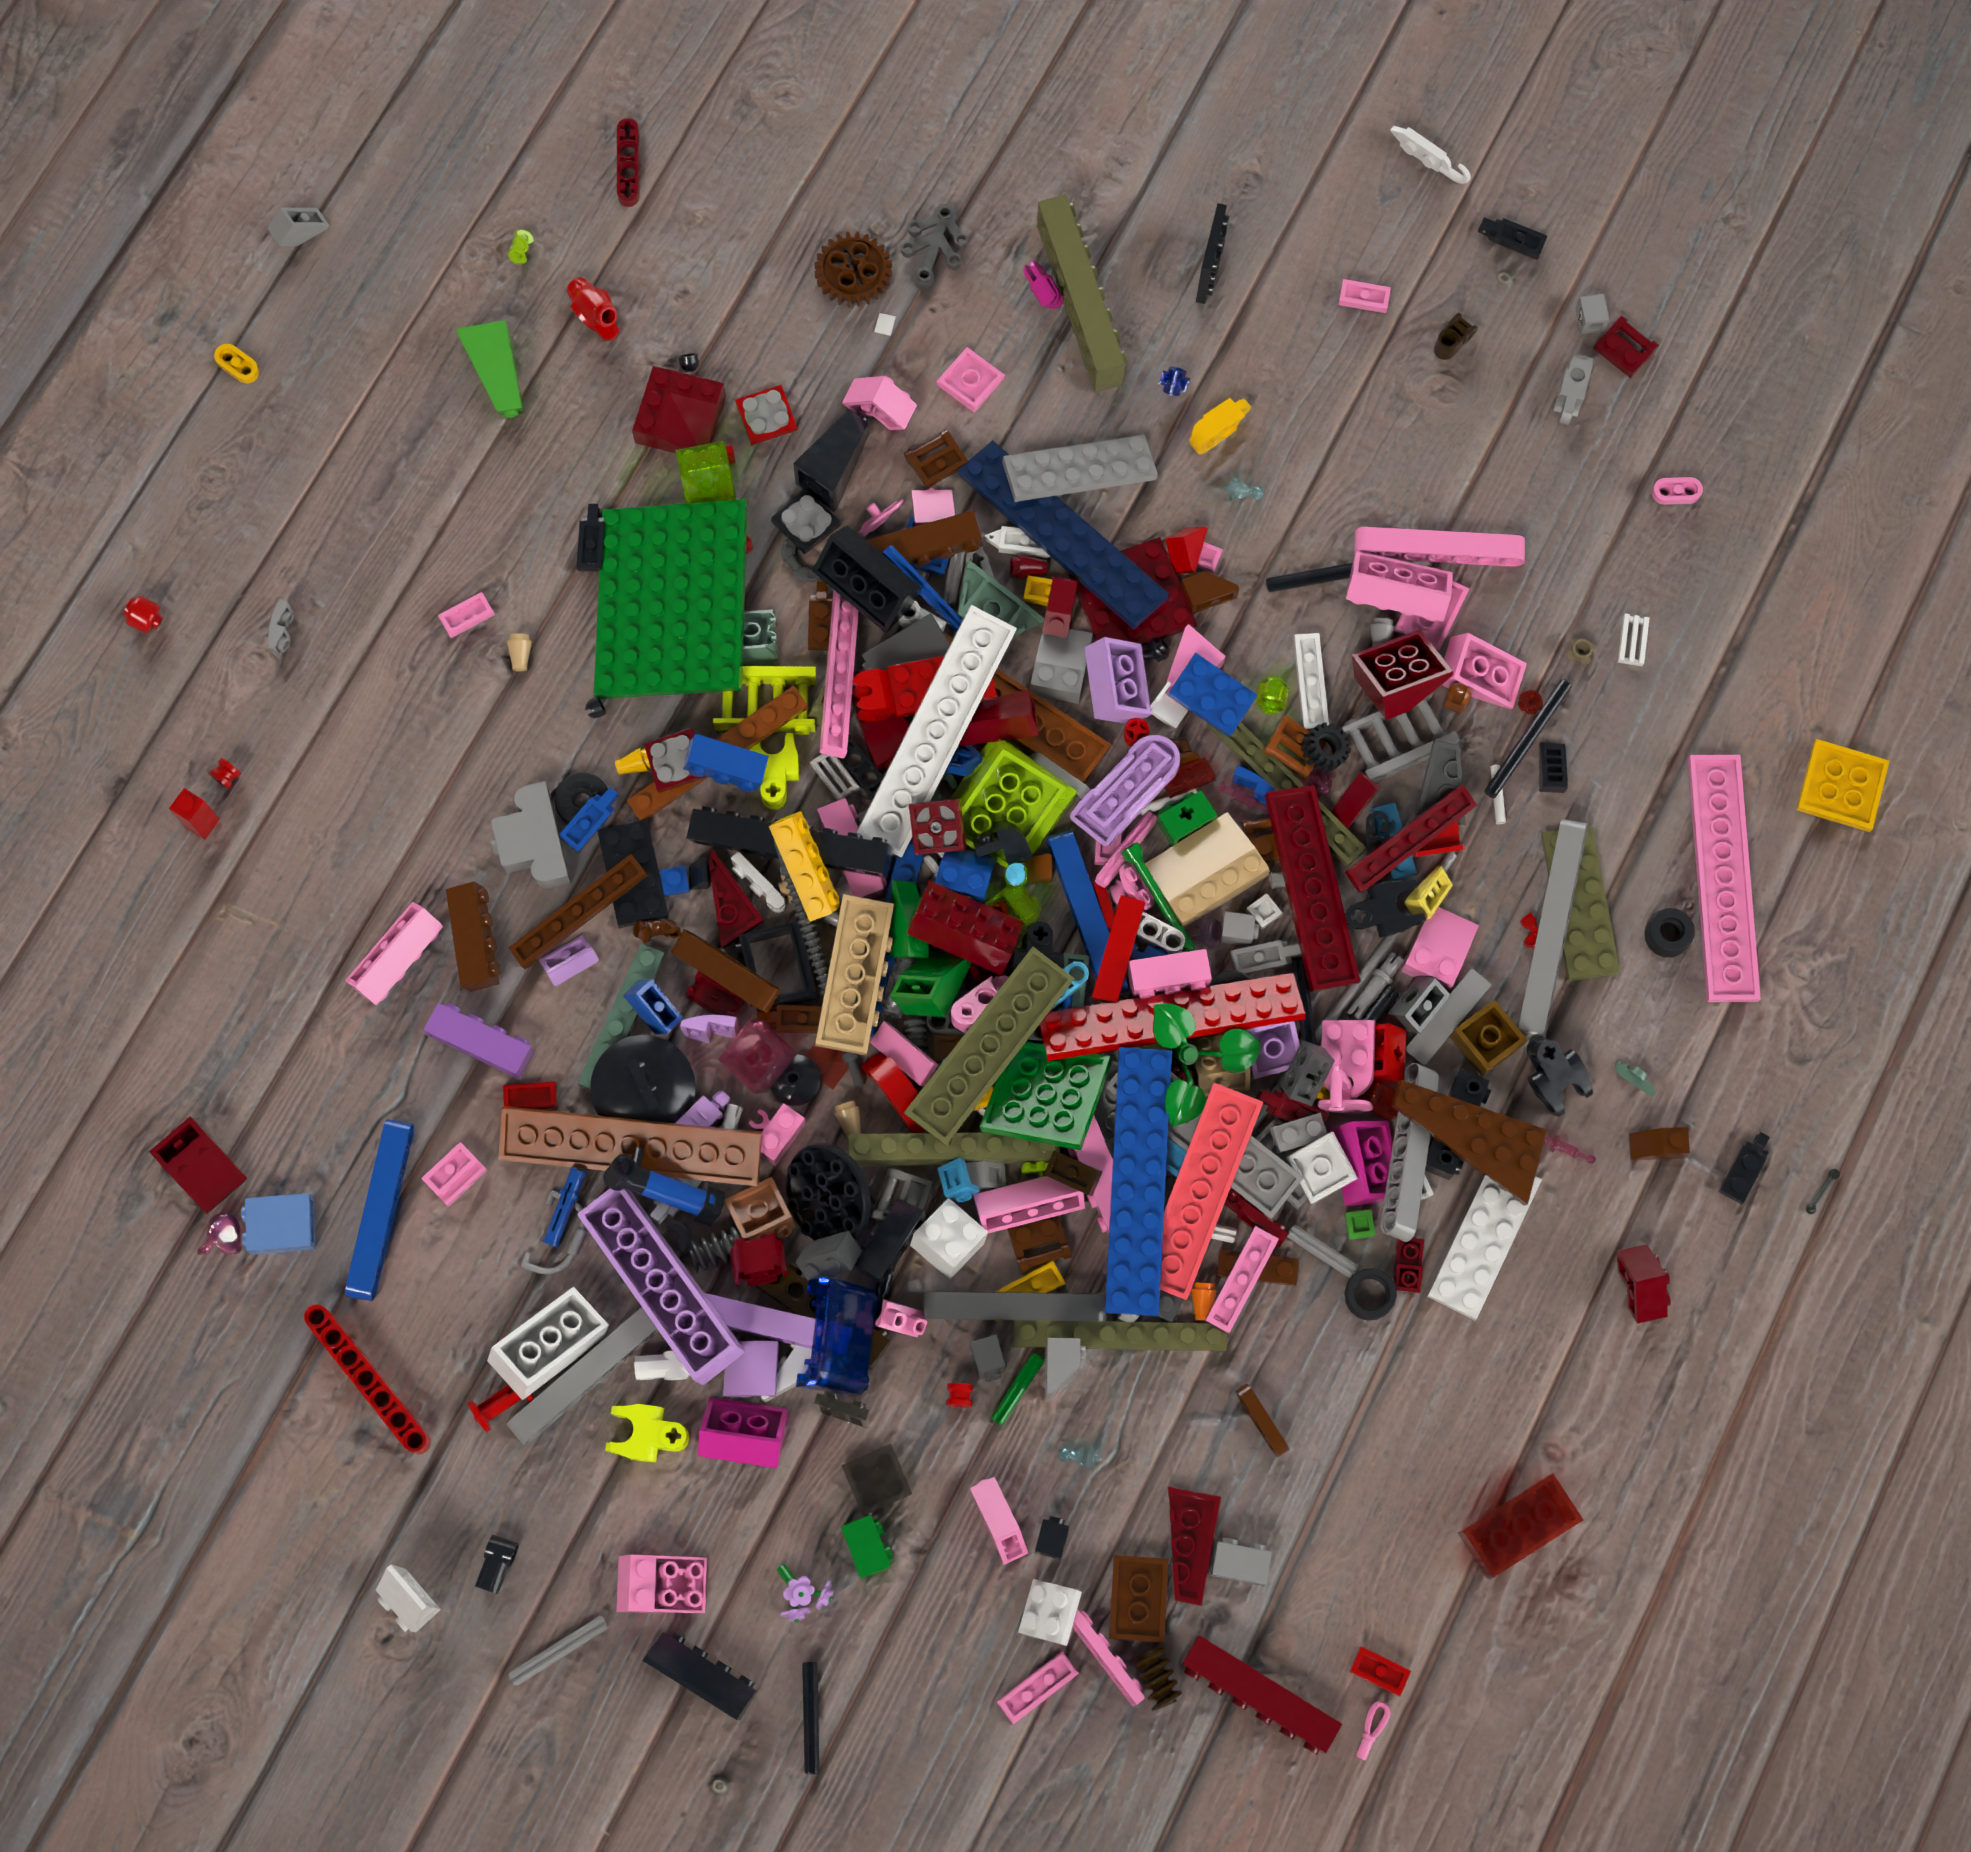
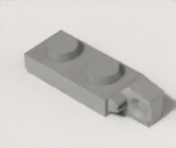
(1264, 957)

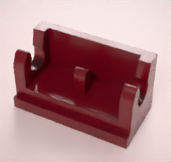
(714, 996)

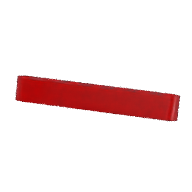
(358, 1370)

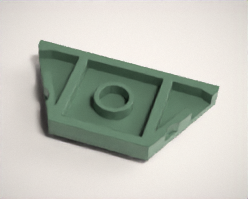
(993, 598)

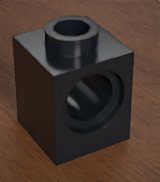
(1052, 1538)

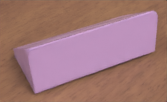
(569, 960)

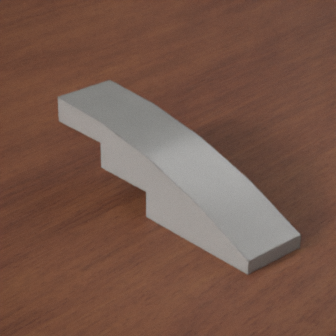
(1448, 1017)

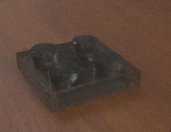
(877, 1479)

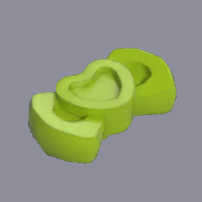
(520, 246)
(1036, 1168)

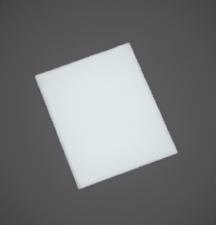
(885, 324)

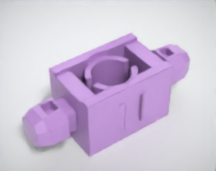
(706, 1112)

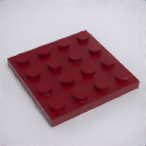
(1164, 622)

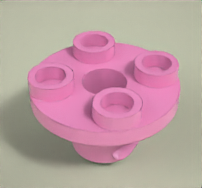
(1131, 886)

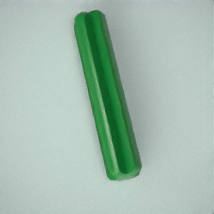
(1017, 1389)

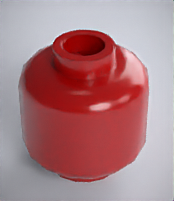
(142, 614)

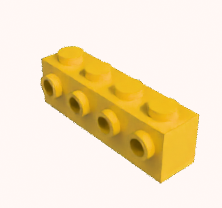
(805, 866)

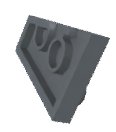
(1441, 775)

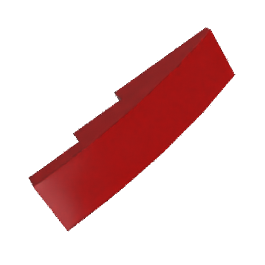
(1118, 949)

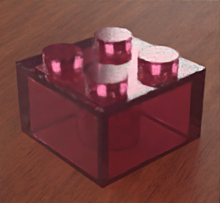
(757, 1056)

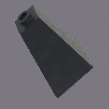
(832, 459)

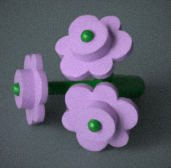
(799, 1593)

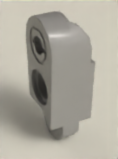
(1573, 388)

